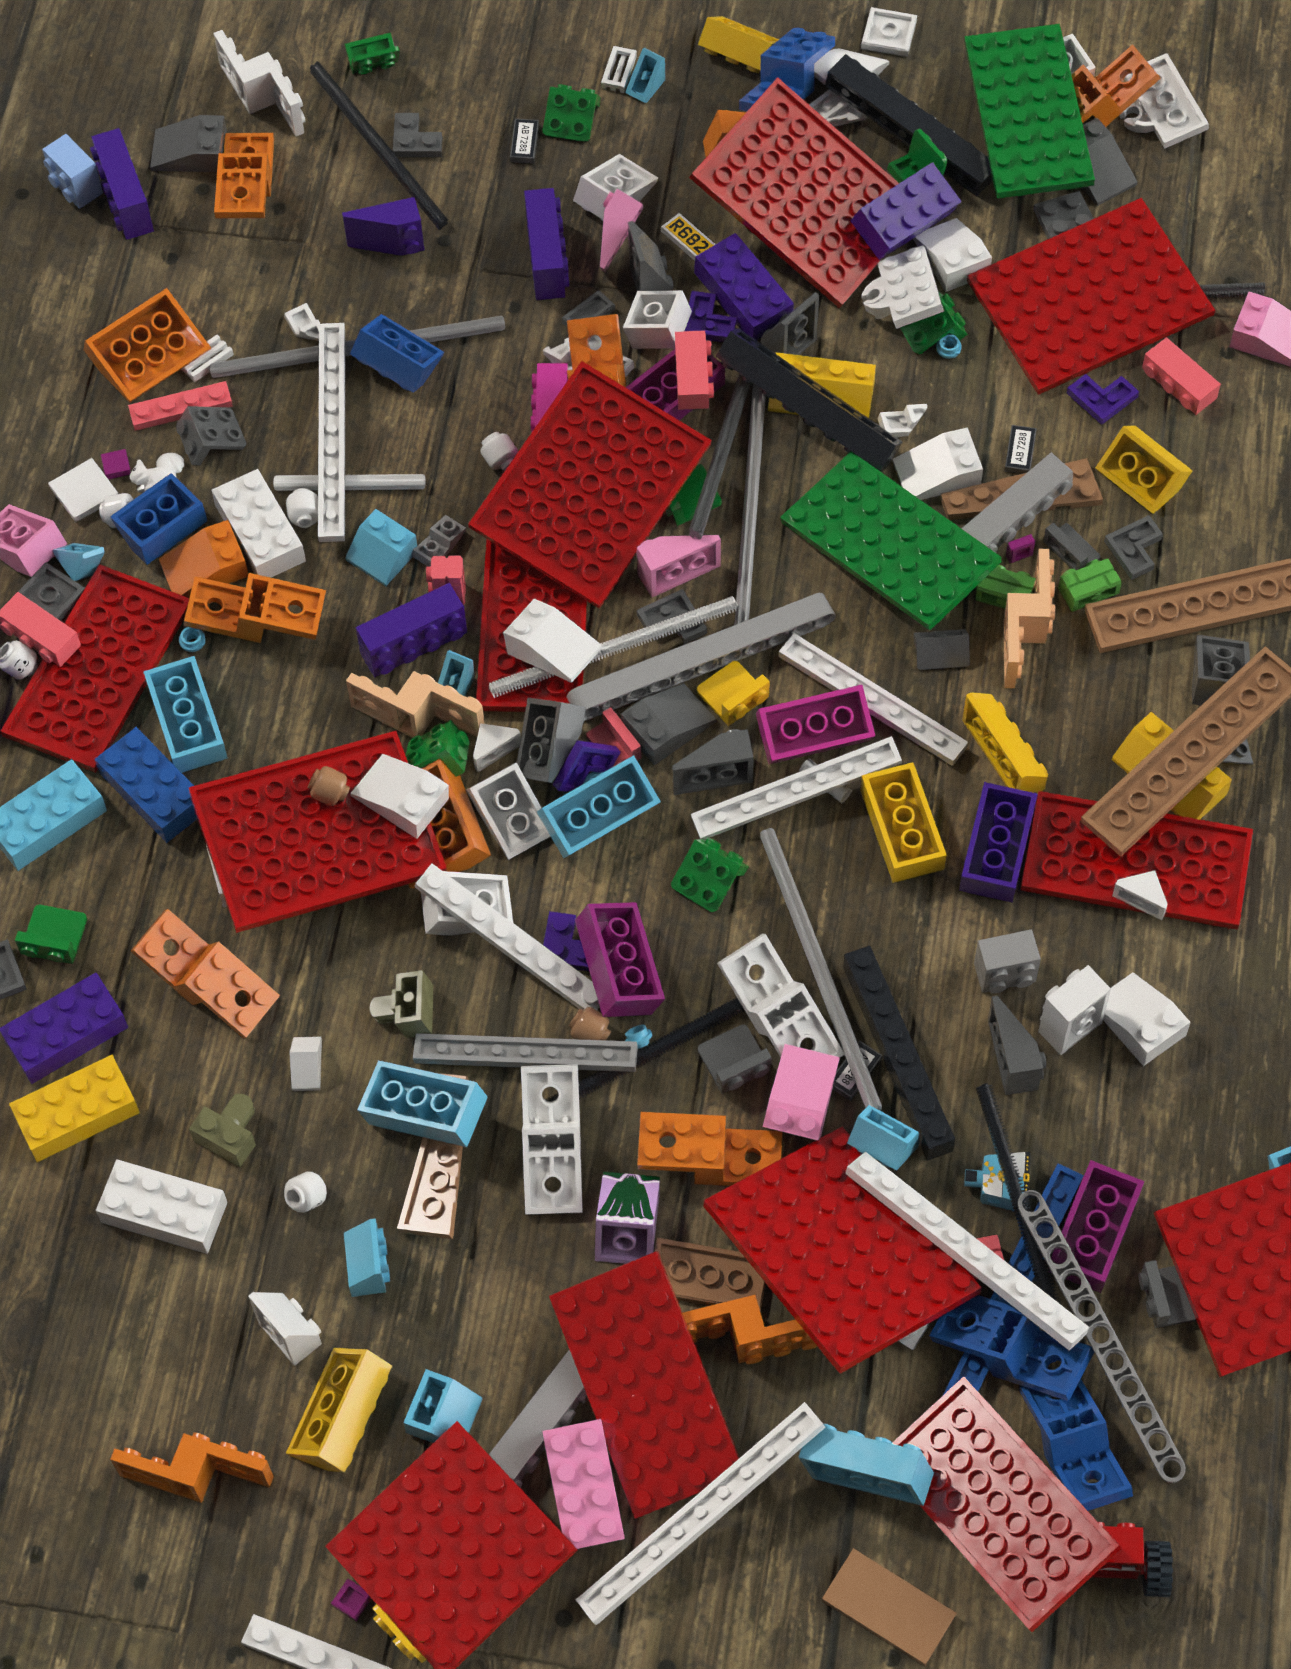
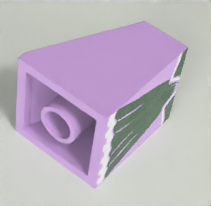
(626, 1217)

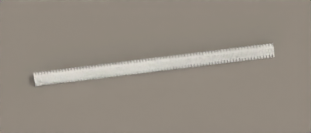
(624, 642)

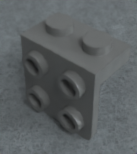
(208, 429)
(734, 1058)
(1165, 1296)

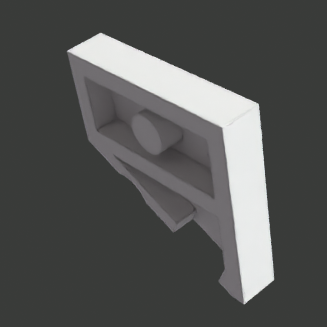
(836, 109)

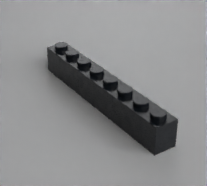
(903, 116)
(808, 399)
(898, 1053)

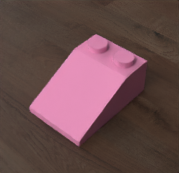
(618, 212)
(1263, 329)
(27, 539)
(675, 560)
(801, 1092)

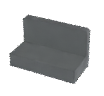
(1069, 546)
(942, 649)

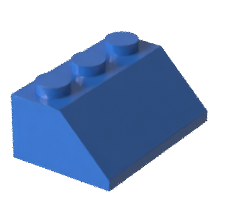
(396, 353)
(159, 518)

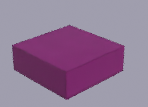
(116, 464)
(1020, 548)
(351, 1600)

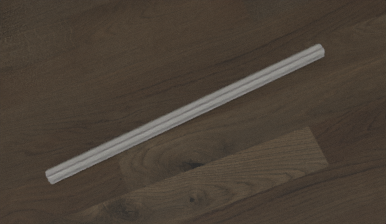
(311, 354)
(750, 505)
(820, 970)

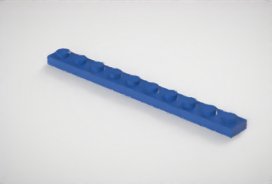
(1058, 1198)

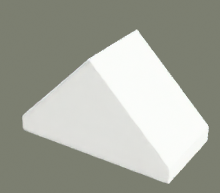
(494, 743)
(1143, 893)
(306, 1063)

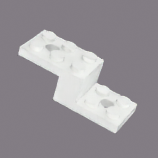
(260, 82)
(775, 1001)
(551, 1139)

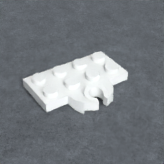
(1166, 107)
(904, 289)

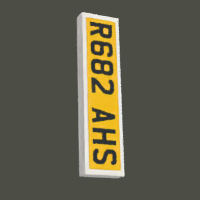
(686, 236)

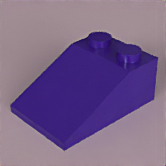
(385, 228)

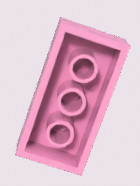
(583, 1484)

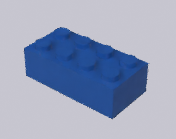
(148, 783)

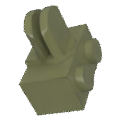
(408, 1005)
(226, 1131)

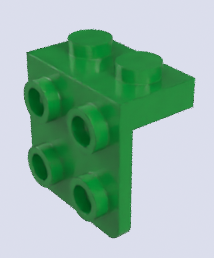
(372, 53)
(570, 113)
(920, 154)
(930, 330)
(686, 500)
(441, 742)
(708, 873)
(52, 934)

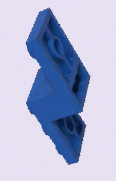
(792, 62)
(1013, 1346)
(1078, 1446)

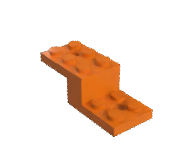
(1107, 94)
(244, 175)
(608, 357)
(254, 608)
(205, 973)
(704, 1147)
(747, 1330)
(192, 1466)

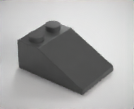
(189, 145)
(1108, 164)
(646, 263)
(794, 330)
(1215, 664)
(667, 721)
(548, 737)
(717, 764)
(1015, 1050)

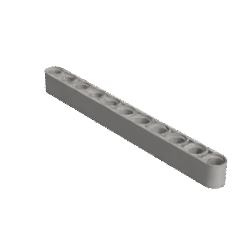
(702, 655)
(1103, 1350)

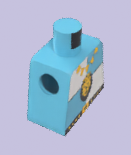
(992, 1182)

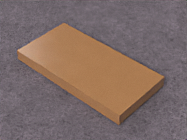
(708, 1273)
(889, 1607)

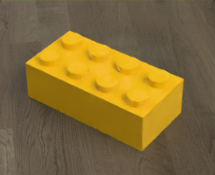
(903, 822)
(74, 1108)

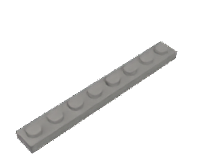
(524, 1051)

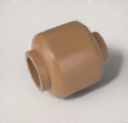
(328, 786)
(589, 1025)

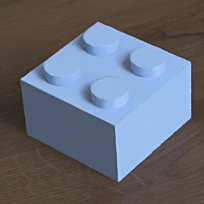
(72, 171)

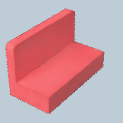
(615, 733)

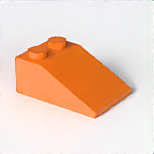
(208, 555)

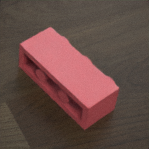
(693, 370)
(1181, 376)
(38, 630)

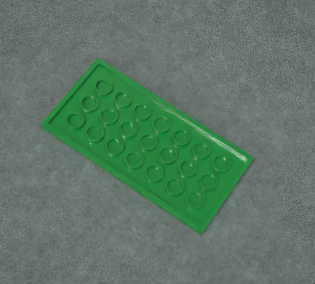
(1029, 111)
(891, 540)

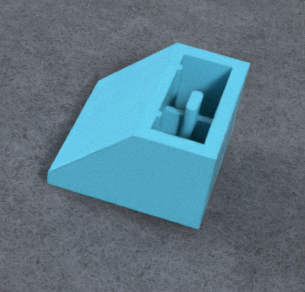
(883, 1137)
(366, 1259)
(439, 1405)

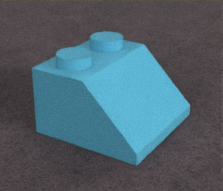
(381, 547)

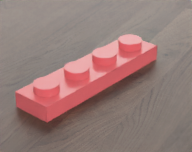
(172, 406)

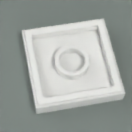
(889, 32)
(82, 489)

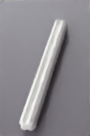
(353, 482)

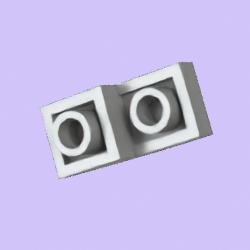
(441, 540)

